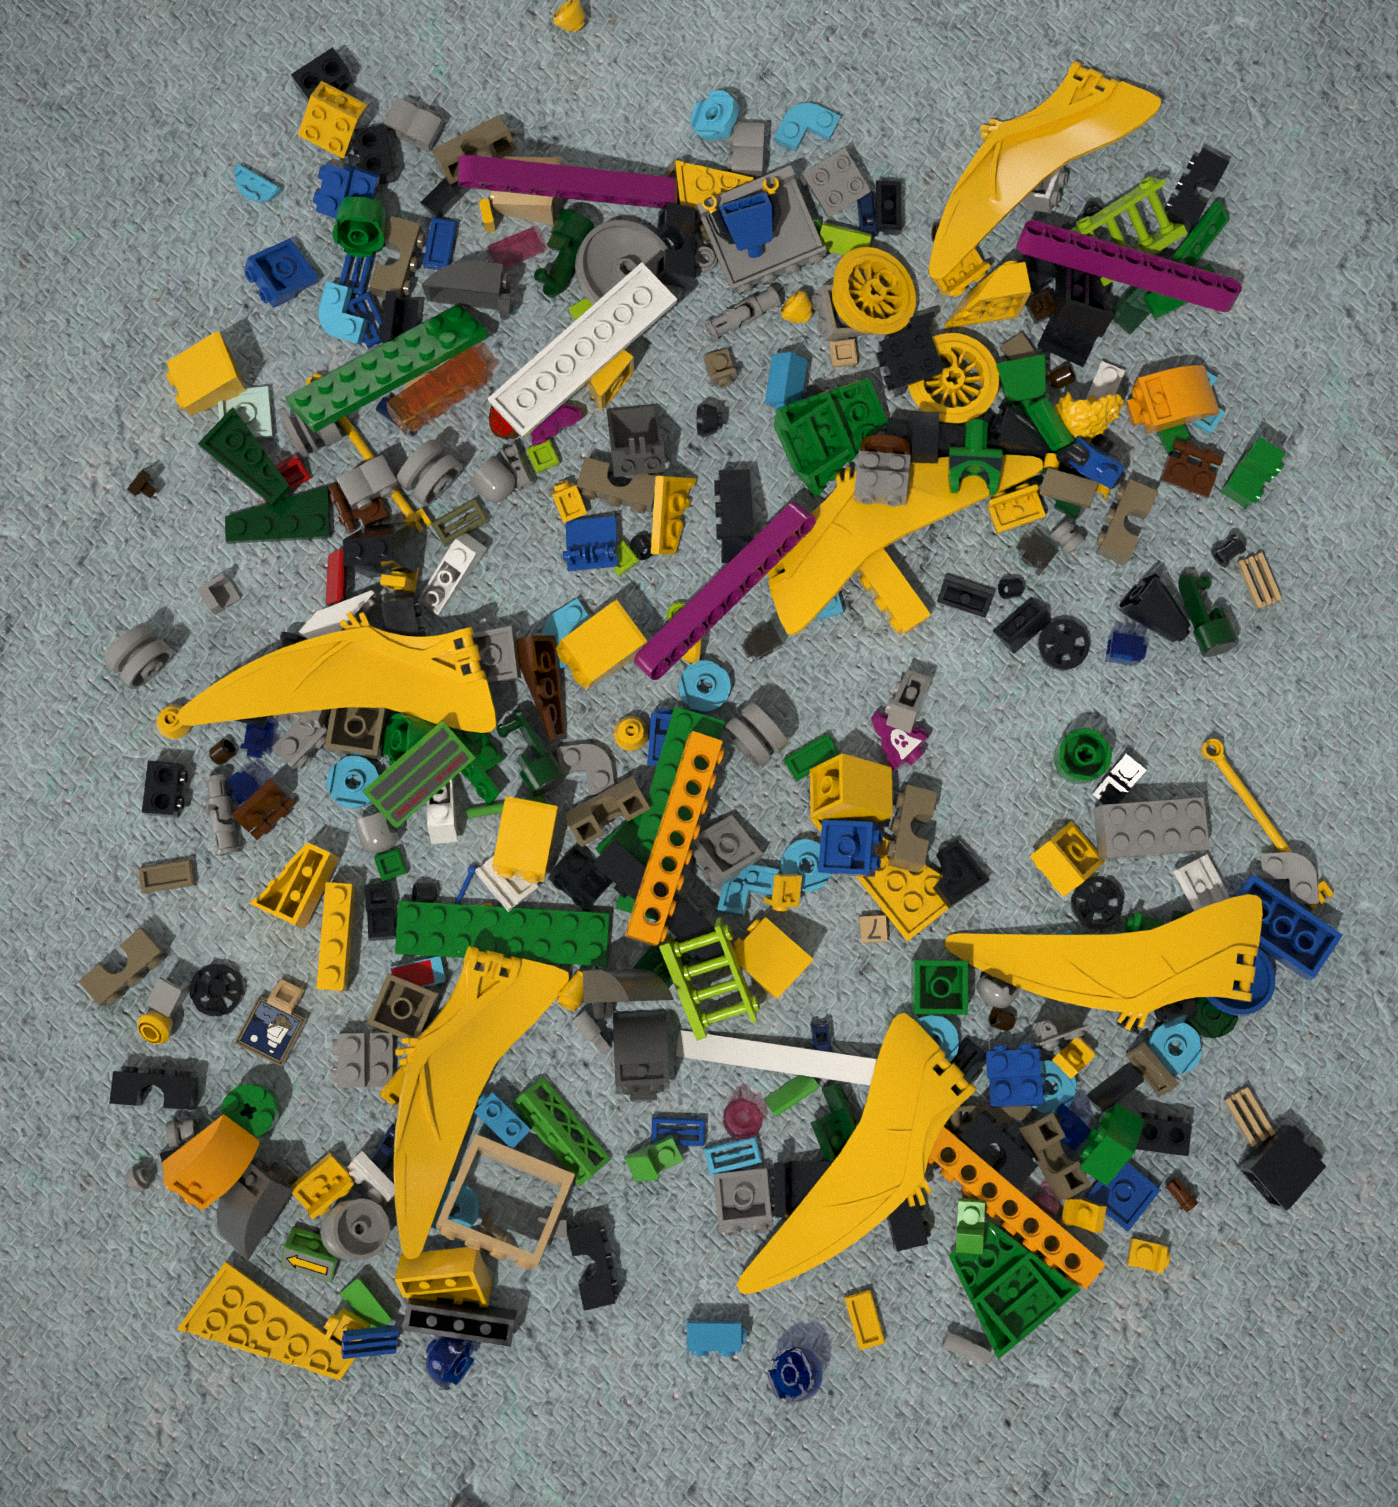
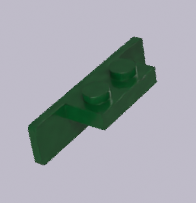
(835, 1128)

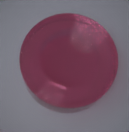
(1046, 1203)

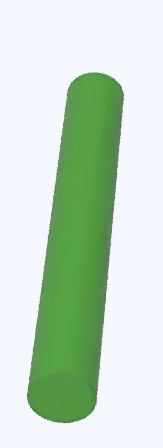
(496, 808)

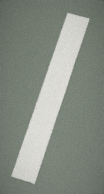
(776, 1057)

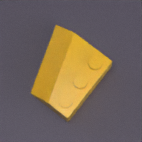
(995, 298)

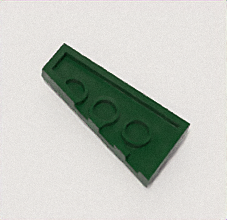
(243, 456)
(293, 518)

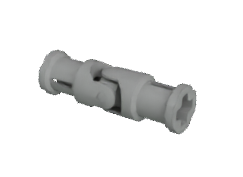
(740, 313)
(220, 810)

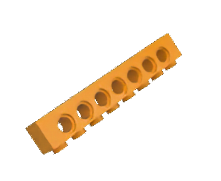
(696, 746)
(1087, 1264)

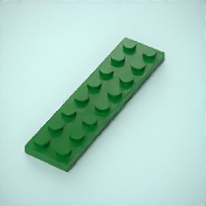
(386, 368)
(680, 726)
(520, 933)

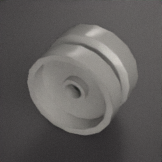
(429, 472)
(138, 656)
(756, 735)
(355, 1229)

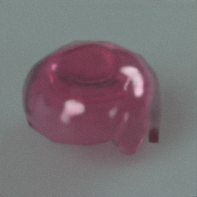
(742, 1119)

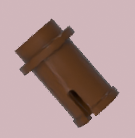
(1182, 1194)

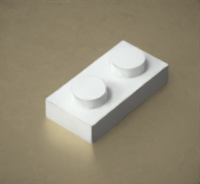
(1105, 381)

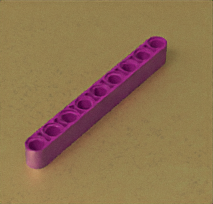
(565, 181)
(1128, 266)
(724, 590)

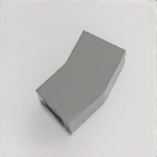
(559, 1230)

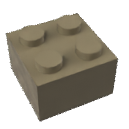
(357, 731)
(403, 1007)

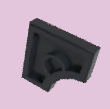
(959, 874)

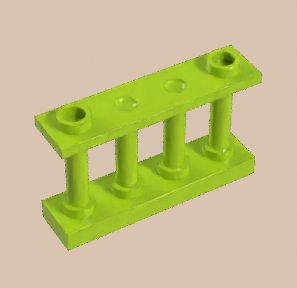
(1151, 244)
(691, 997)

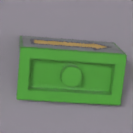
(307, 1255)

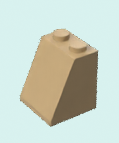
(525, 206)

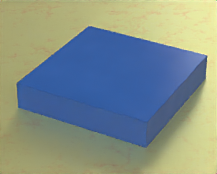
(1124, 1196)

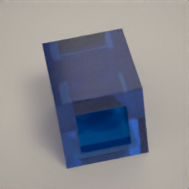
(1125, 649)

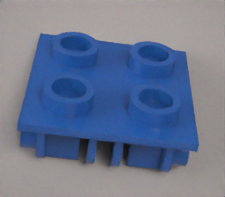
(591, 543)

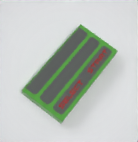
(418, 774)

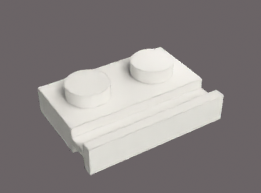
(1201, 883)
(507, 890)
(365, 1172)

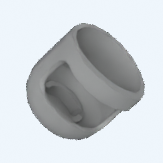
(493, 480)
(374, 833)

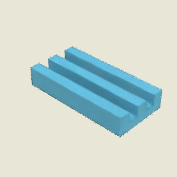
(710, 1161)

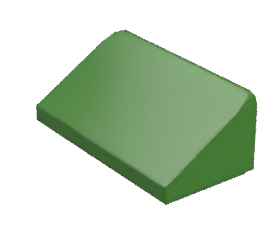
(790, 1094)
(366, 1303)

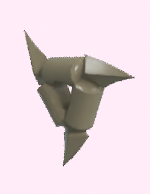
(488, 1228)

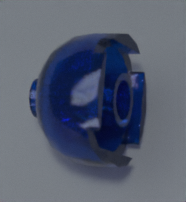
(449, 1360)
(795, 1374)

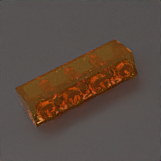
(437, 391)

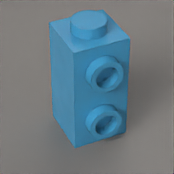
(785, 379)
(501, 1119)
(715, 1335)

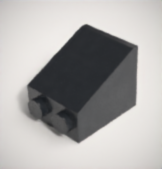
(382, 549)
(1282, 1167)

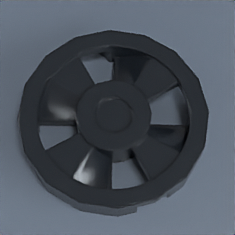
(1063, 644)
(1097, 902)
(216, 990)

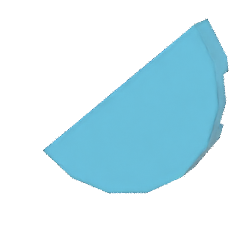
(254, 186)

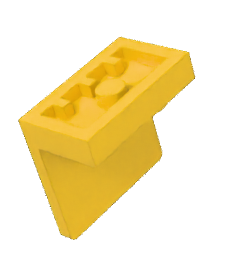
(331, 119)

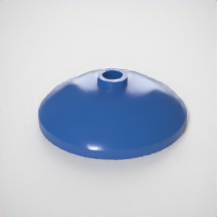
(1261, 989)

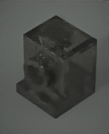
(1036, 552)
(761, 642)

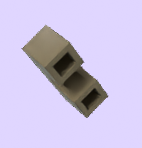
(488, 139)
(404, 238)
(594, 484)
(1116, 542)
(620, 800)
(906, 849)
(142, 953)
(1061, 1173)

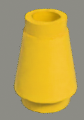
(572, 994)

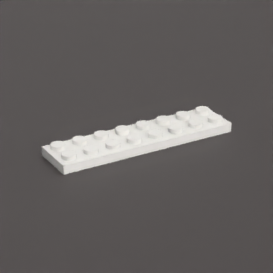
(582, 350)

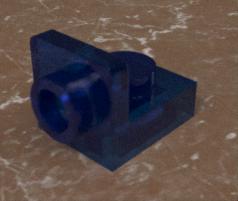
(258, 740)
(1073, 1127)

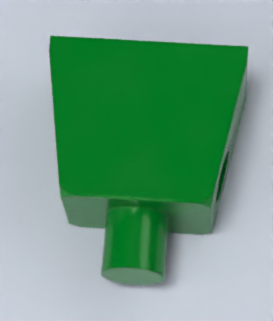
(1023, 380)

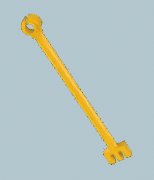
(368, 455)
(1255, 809)

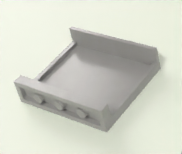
(793, 241)

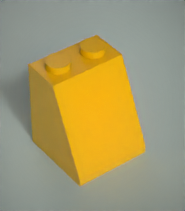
(205, 375)
(611, 379)
(601, 645)
(851, 790)
(525, 839)
(770, 957)

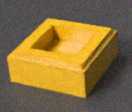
(487, 215)

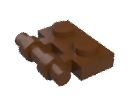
(1187, 475)
(369, 515)
(260, 805)

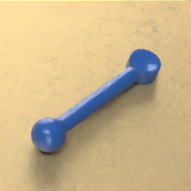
(471, 871)

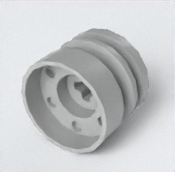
(301, 434)

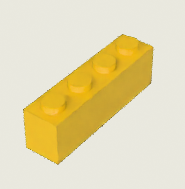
(892, 593)
(336, 936)

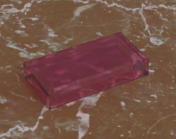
(516, 248)

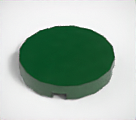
(1211, 1021)

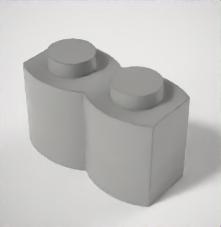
(413, 124)
(747, 149)
(367, 483)

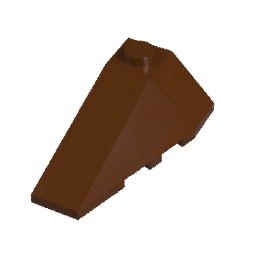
(542, 675)

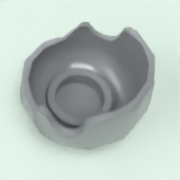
(996, 992)

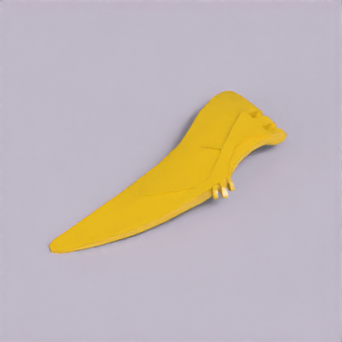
(1029, 150)
(853, 531)
(357, 670)
(1131, 969)
(449, 1071)
(878, 1163)

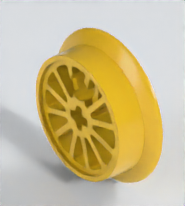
(870, 292)
(947, 347)

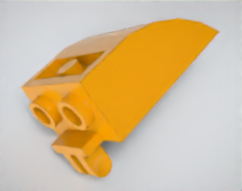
(1172, 398)
(210, 1162)

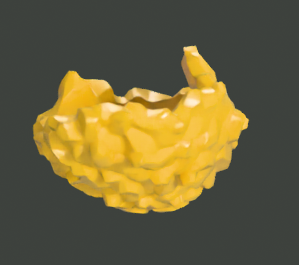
(1089, 416)

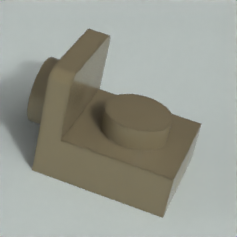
(720, 368)

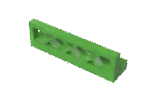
(557, 1134)

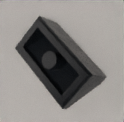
(443, 198)
(888, 207)
(965, 595)
(1022, 625)
(969, 1060)
(1115, 1088)

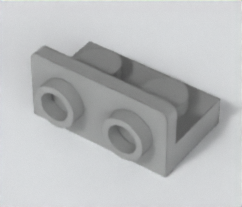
(299, 744)

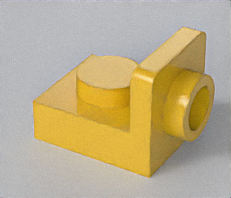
(567, 500)
(400, 581)
(785, 892)
(1074, 1057)
(1084, 1214)
(1148, 1255)
(343, 1321)

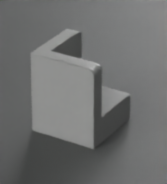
(219, 593)
(167, 996)

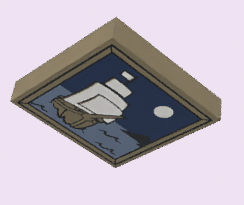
(270, 1032)

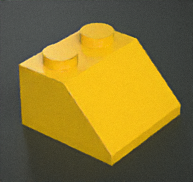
(1067, 859)

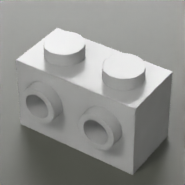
(908, 701)

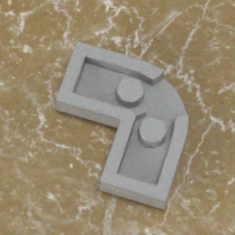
(589, 759)
(1298, 870)

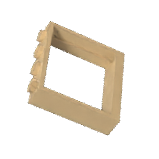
(522, 1162)

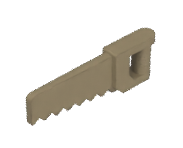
(1002, 1115)

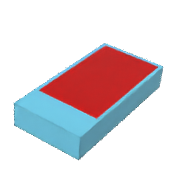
(422, 972)

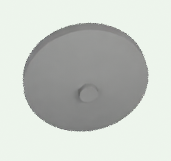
(612, 253)

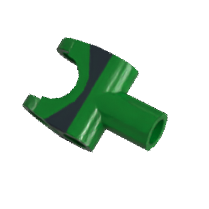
(975, 458)

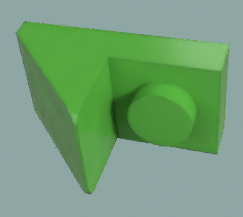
(651, 1160)
(970, 1226)

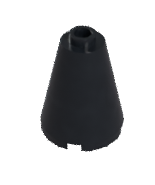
(1016, 433)
(1155, 609)

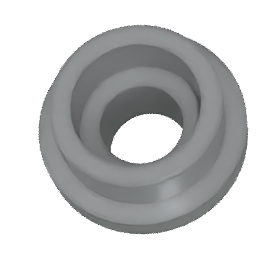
(705, 252)
(138, 1178)

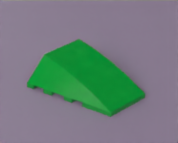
(828, 430)
(1010, 1288)

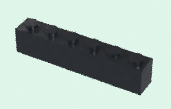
(628, 873)

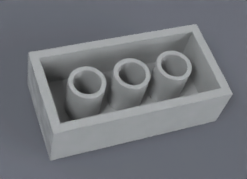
(1151, 828)

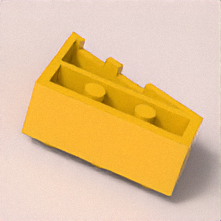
(298, 886)
(445, 1274)

